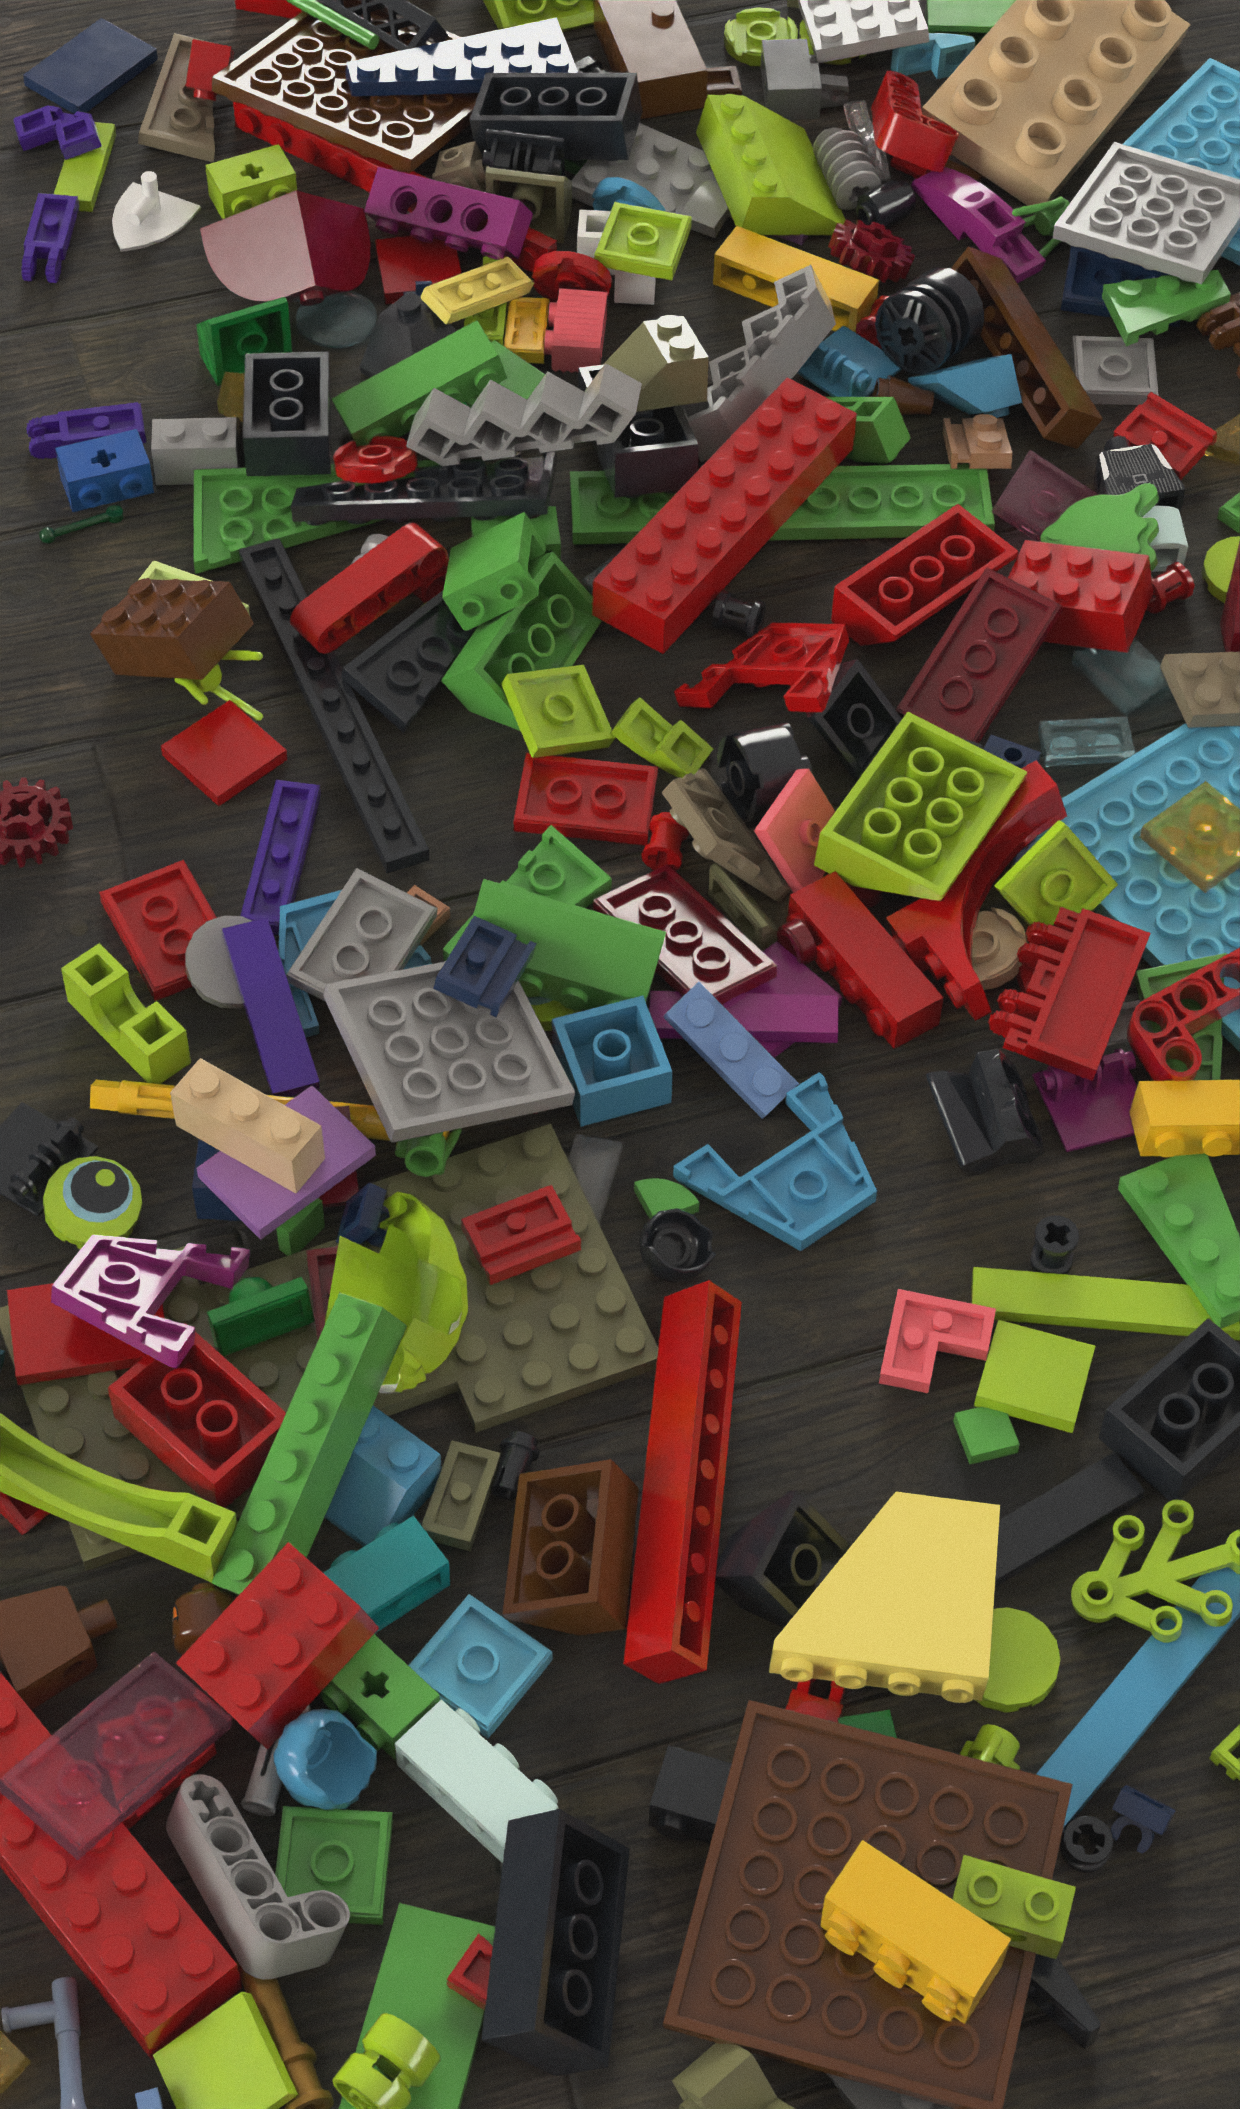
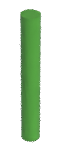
(338, 22)

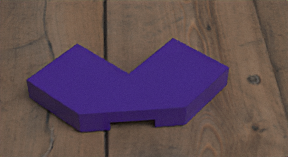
(74, 132)

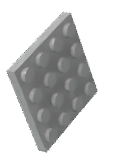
(1154, 213)
(441, 1061)

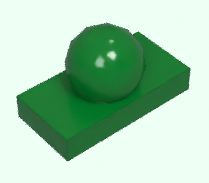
(259, 1313)

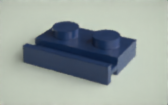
(484, 966)

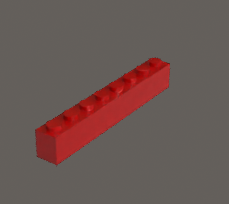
(683, 1485)

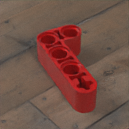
(904, 130)
(371, 586)
(1179, 1022)

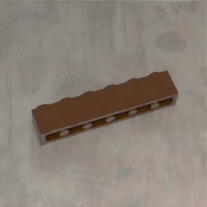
(1043, 375)

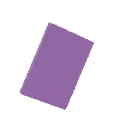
(266, 1204)

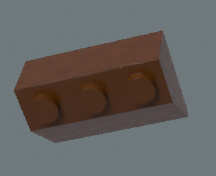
(572, 1548)

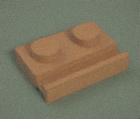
(979, 442)

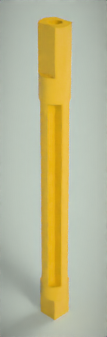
(156, 1101)

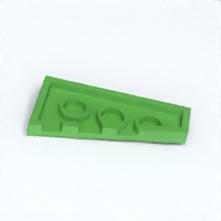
(554, 871)
(1193, 1227)

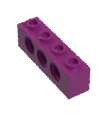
(396, 191)

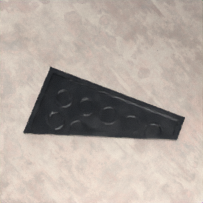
(437, 493)

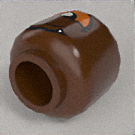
(196, 1612)

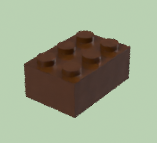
(172, 628)

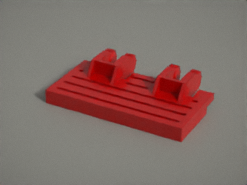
(1075, 990)

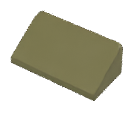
(741, 908)

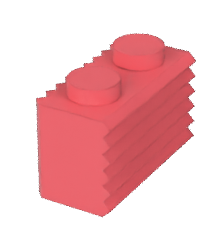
(578, 329)

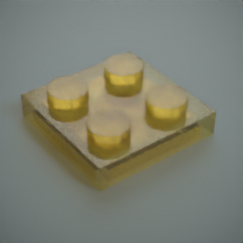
(1198, 836)

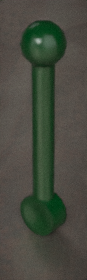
(113, 514)

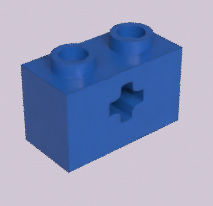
(104, 470)

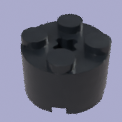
(758, 767)

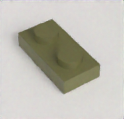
(461, 1495)

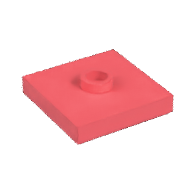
(793, 829)

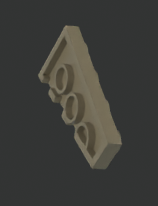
(174, 117)

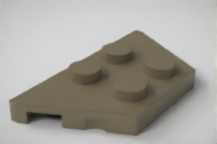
(721, 833)

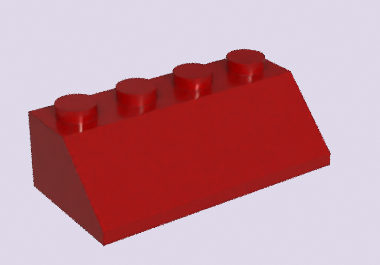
(918, 577)

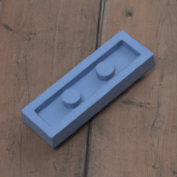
(730, 1050)

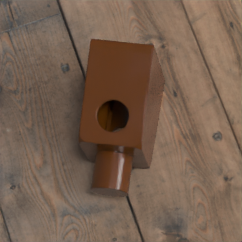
(48, 1641)

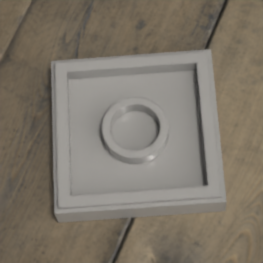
(1113, 371)

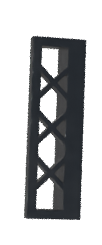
(400, 14)

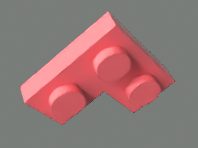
(927, 1325)

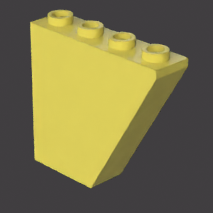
(903, 1604)

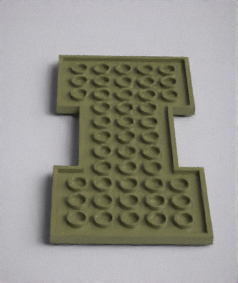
(518, 1350)

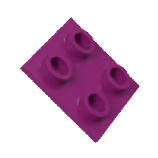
(1090, 1110)

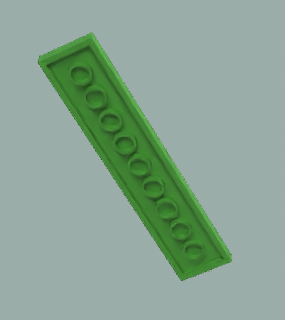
(846, 505)

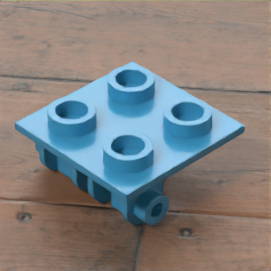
(847, 365)

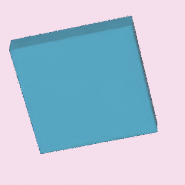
(481, 1663)

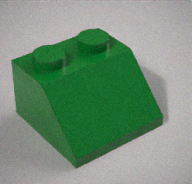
(251, 330)

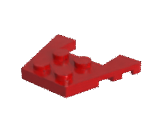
(783, 654)

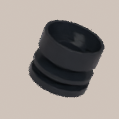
(929, 320)

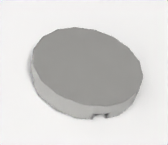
(209, 964)

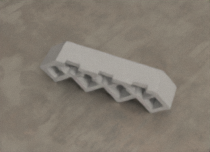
(774, 349)
(507, 423)

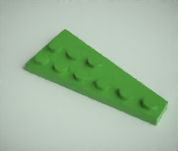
(250, 510)

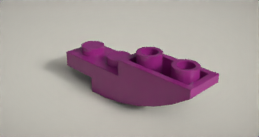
(983, 216)

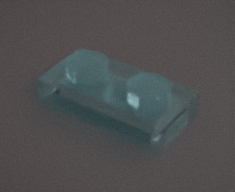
(1085, 741)

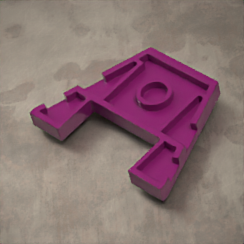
(125, 1282)

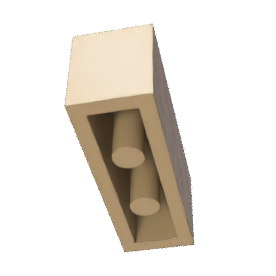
(248, 1125)

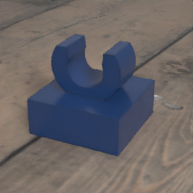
(363, 1216)
(1144, 1813)

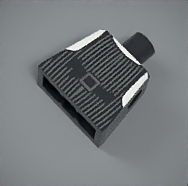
(1126, 467)

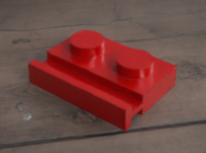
(1173, 431)
(520, 1234)

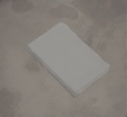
(363, 934)

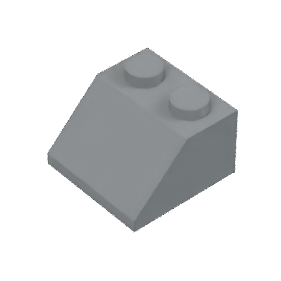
(193, 444)

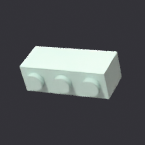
(470, 1776)

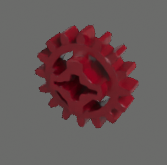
(871, 250)
(26, 825)

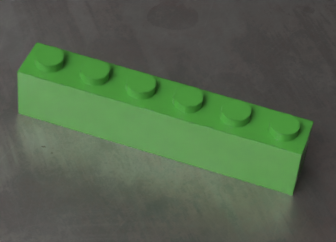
(313, 1439)

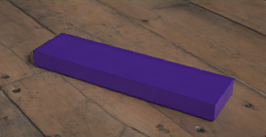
(281, 851)
(270, 1008)

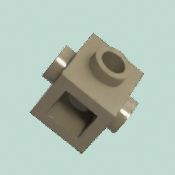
(461, 167)

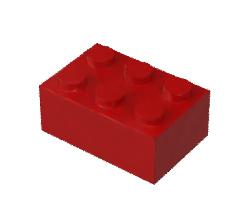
(1098, 590)
(199, 1420)
(278, 1645)

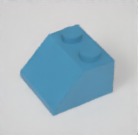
(384, 1479)

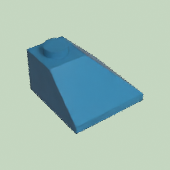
(975, 386)

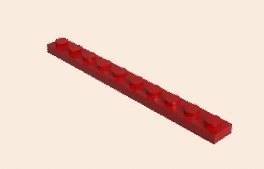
(355, 168)

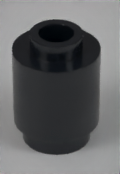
(886, 203)

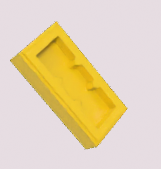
(527, 328)

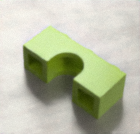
(143, 1036)

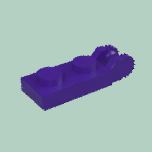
(49, 234)
(82, 425)

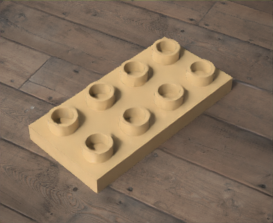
(1051, 87)

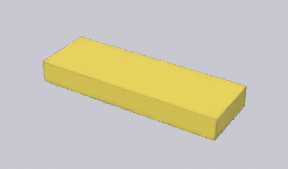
(477, 290)

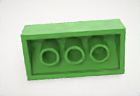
(527, 638)
(579, 953)

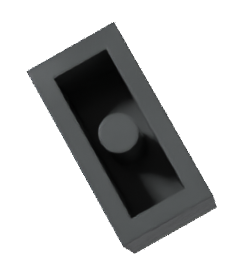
(793, 81)

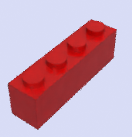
(866, 961)

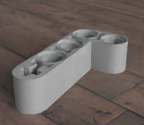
(260, 1923)

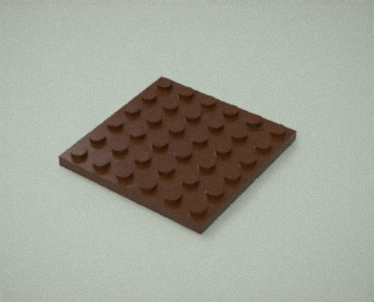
(303, 81)
(785, 1829)

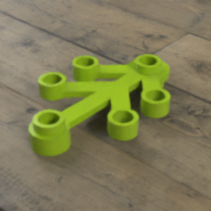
(1156, 1577)

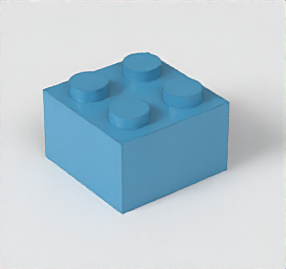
(613, 1060)

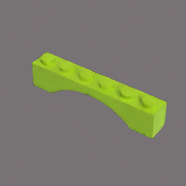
(156, 1522)

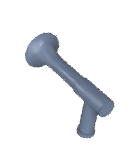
(64, 2014)

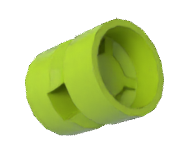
(398, 2053)

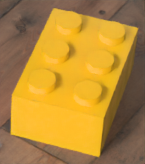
(912, 1933)

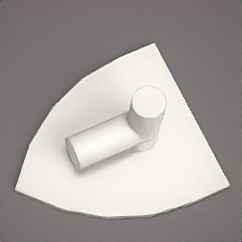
(148, 215)

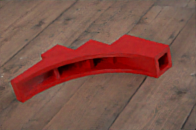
(941, 932)

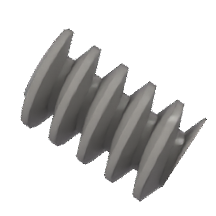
(845, 166)

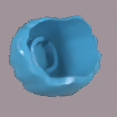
(324, 1760)

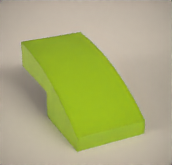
(669, 747)

